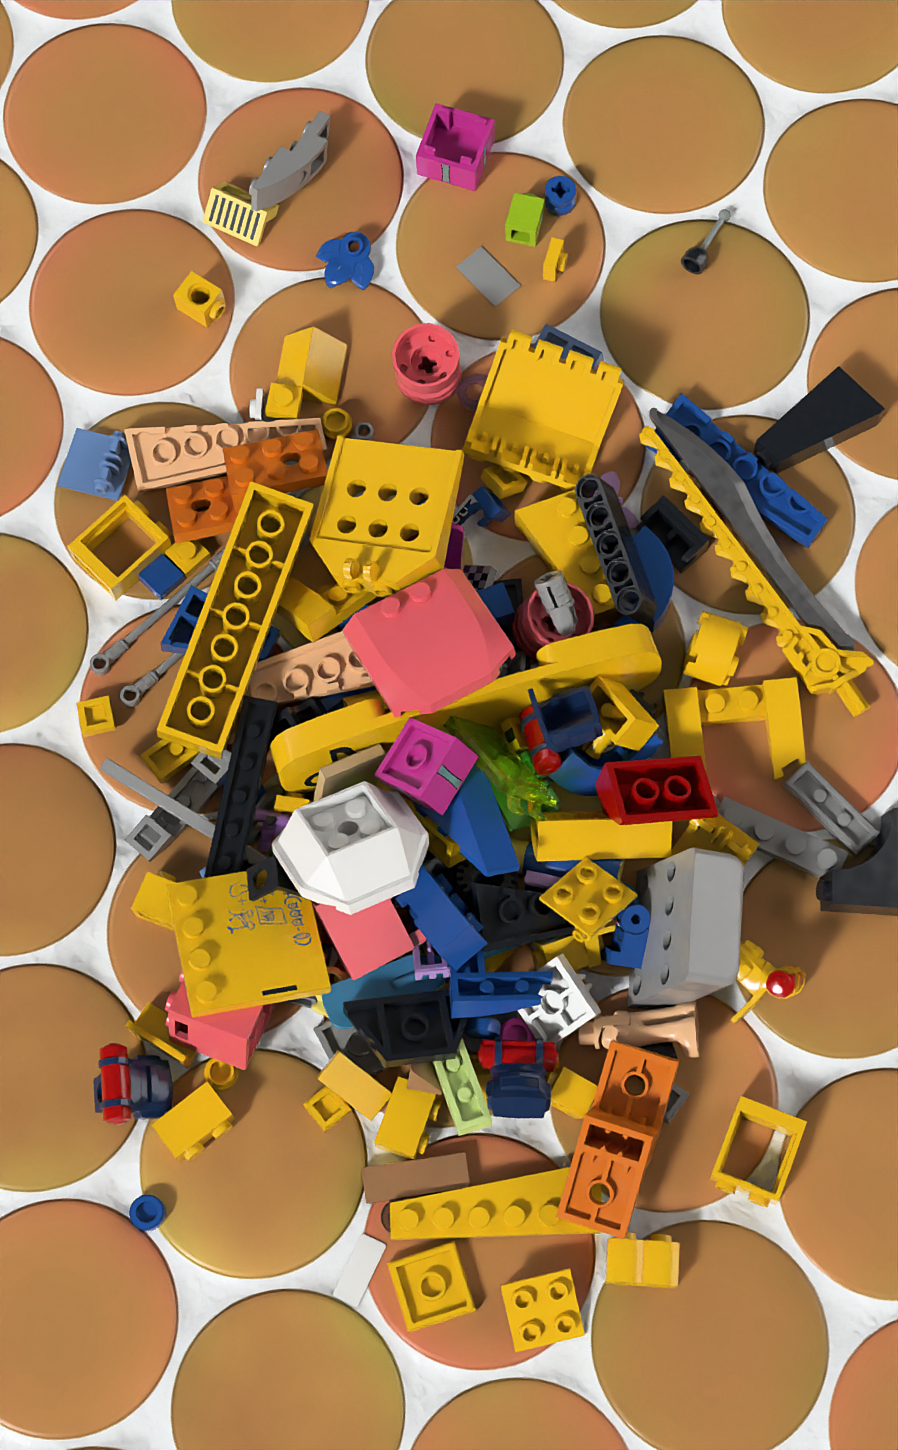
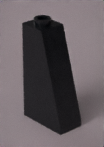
(819, 421)

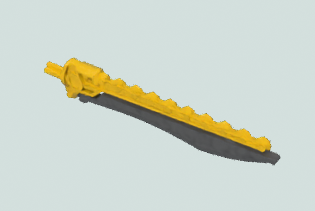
(806, 648)

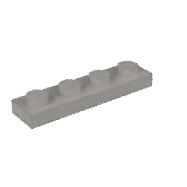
(783, 840)

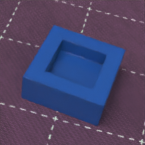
(161, 577)

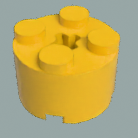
(714, 649)

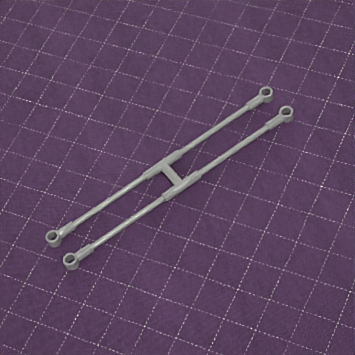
(122, 645)

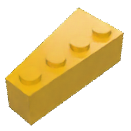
(564, 543)

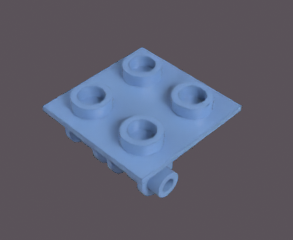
(96, 464)

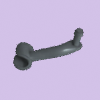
(264, 802)

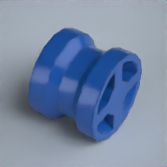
(560, 203)

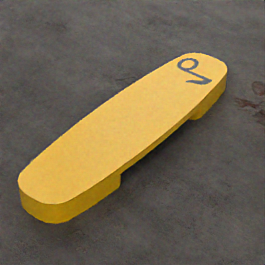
(616, 653)

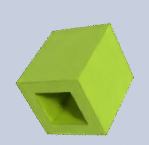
(524, 219)

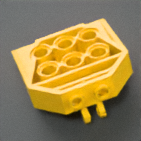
(384, 469)

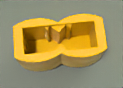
(642, 1261)

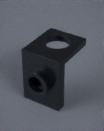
(276, 879)

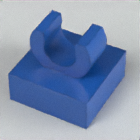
(491, 506)

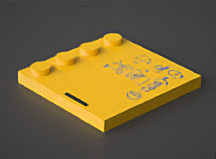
(243, 949)

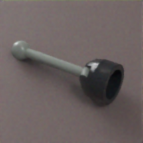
(696, 257)

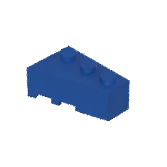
(443, 918)

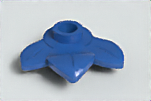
(344, 264)

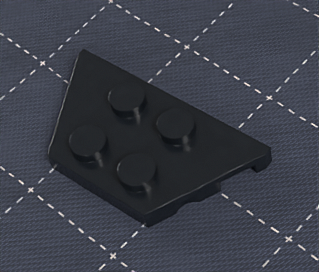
(408, 1027)

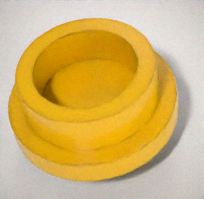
(336, 423)
(220, 1074)

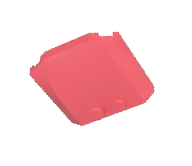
(429, 643)

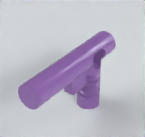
(271, 829)

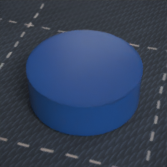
(483, 1028)
(147, 1212)

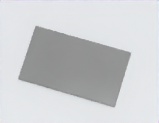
(488, 276)

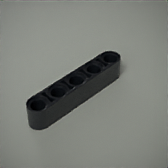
(625, 557)

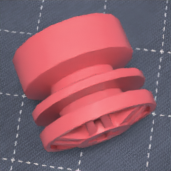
(421, 348)
(532, 632)

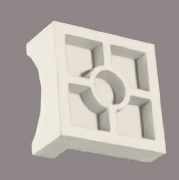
(564, 1003)

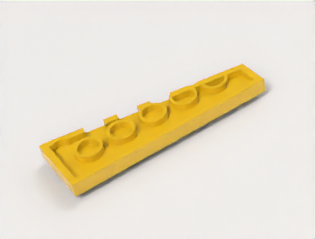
(492, 1209)

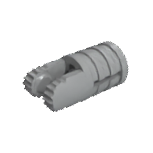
(557, 601)

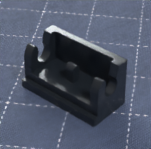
(676, 532)

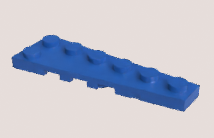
(771, 495)

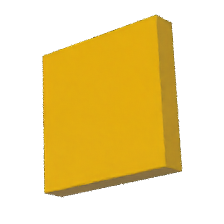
(431, 1287)

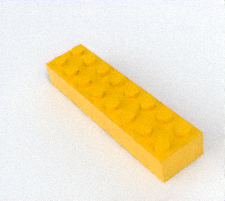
(235, 620)

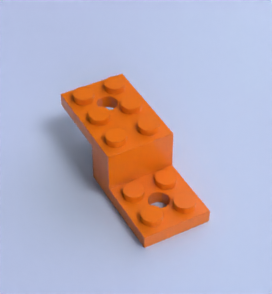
(254, 462)
(618, 1139)

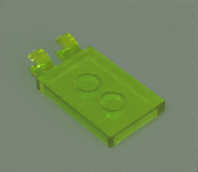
(502, 766)

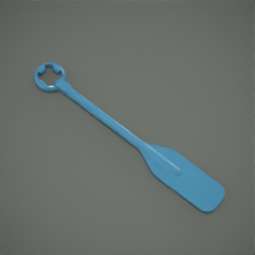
(389, 980)

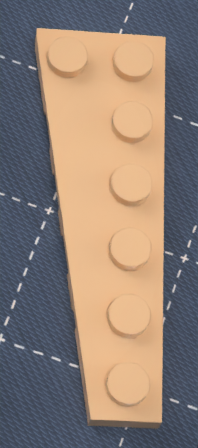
(194, 452)
(309, 671)

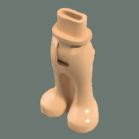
(642, 1028)

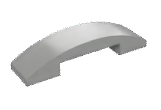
(194, 791)

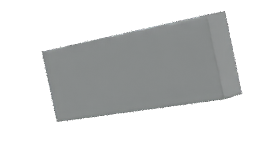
(831, 809)

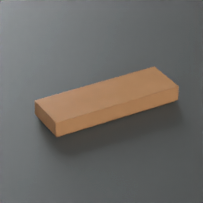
(415, 1178)

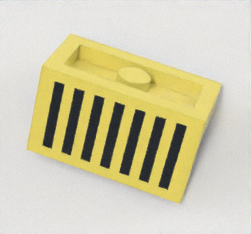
(232, 213)

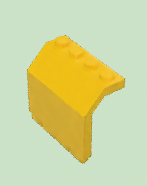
(543, 411)

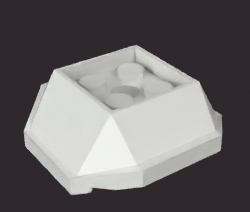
(353, 848)

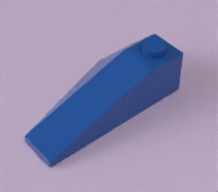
(477, 825)

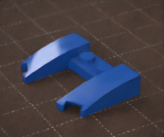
(485, 993)

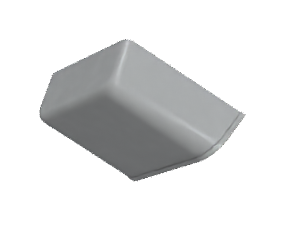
(702, 928)

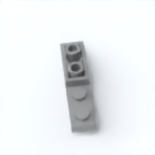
(292, 168)

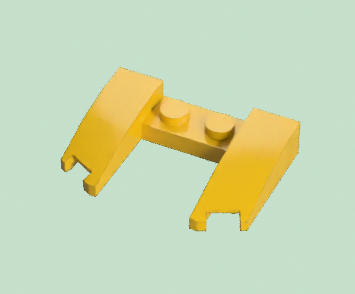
(319, 614)
(773, 701)

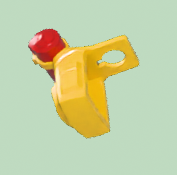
(763, 978)

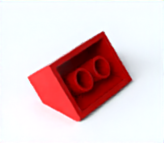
(655, 790)

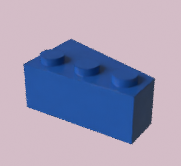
(183, 625)

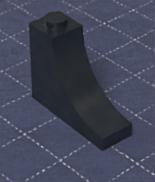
(871, 885)

